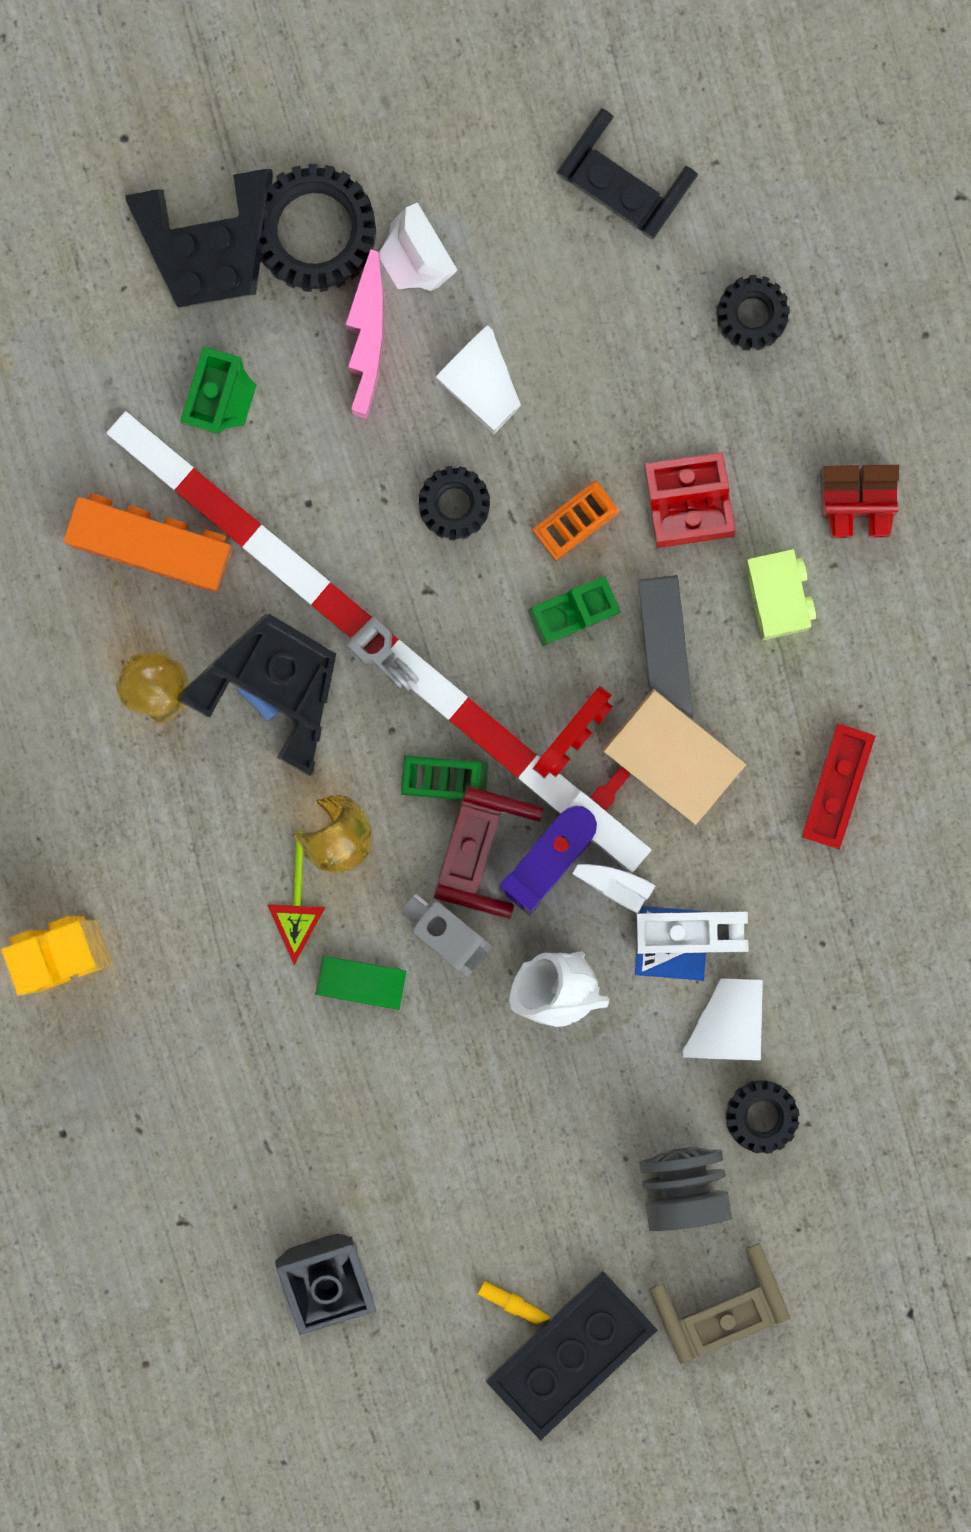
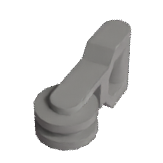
(400, 675)

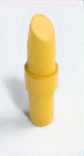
(512, 1303)

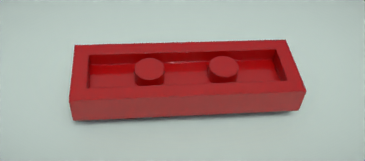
(838, 786)

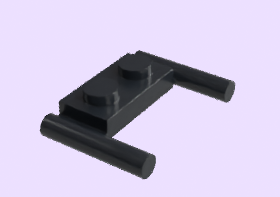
(618, 188)

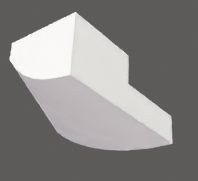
(482, 381)
(616, 884)
(729, 1023)

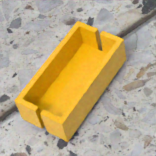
(50, 958)

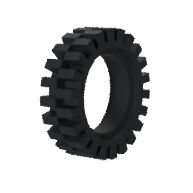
(356, 251)

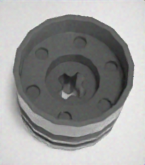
(685, 1189)

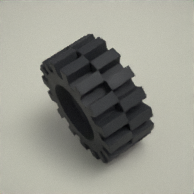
(763, 291)
(454, 527)
(782, 1131)

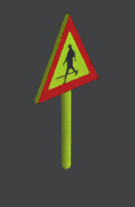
(296, 921)

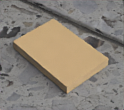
(674, 756)

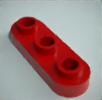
(574, 733)

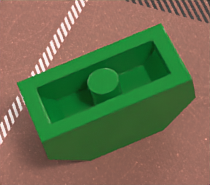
(218, 393)

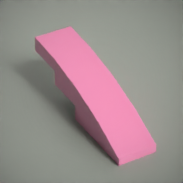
(367, 321)

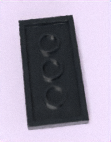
(571, 1355)

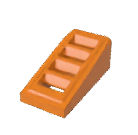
(603, 500)

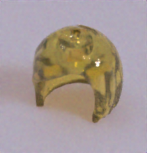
(160, 699)
(343, 842)

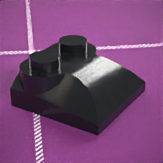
(324, 1282)

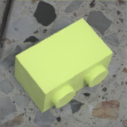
(779, 594)

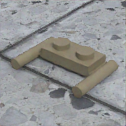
(727, 1319)

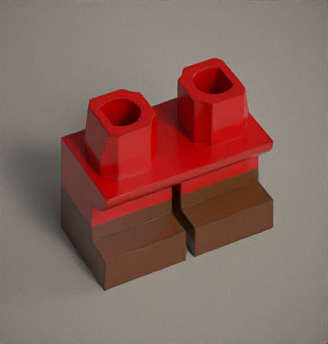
(877, 498)

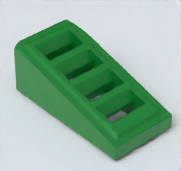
(410, 770)

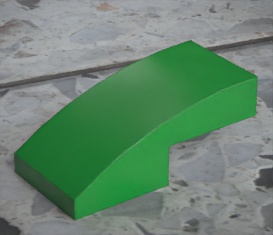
(574, 611)
(360, 982)

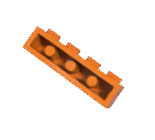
(148, 544)

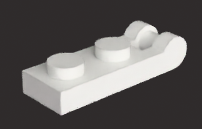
(690, 932)

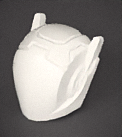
(556, 989)

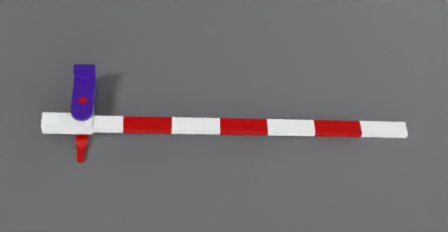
(580, 817)

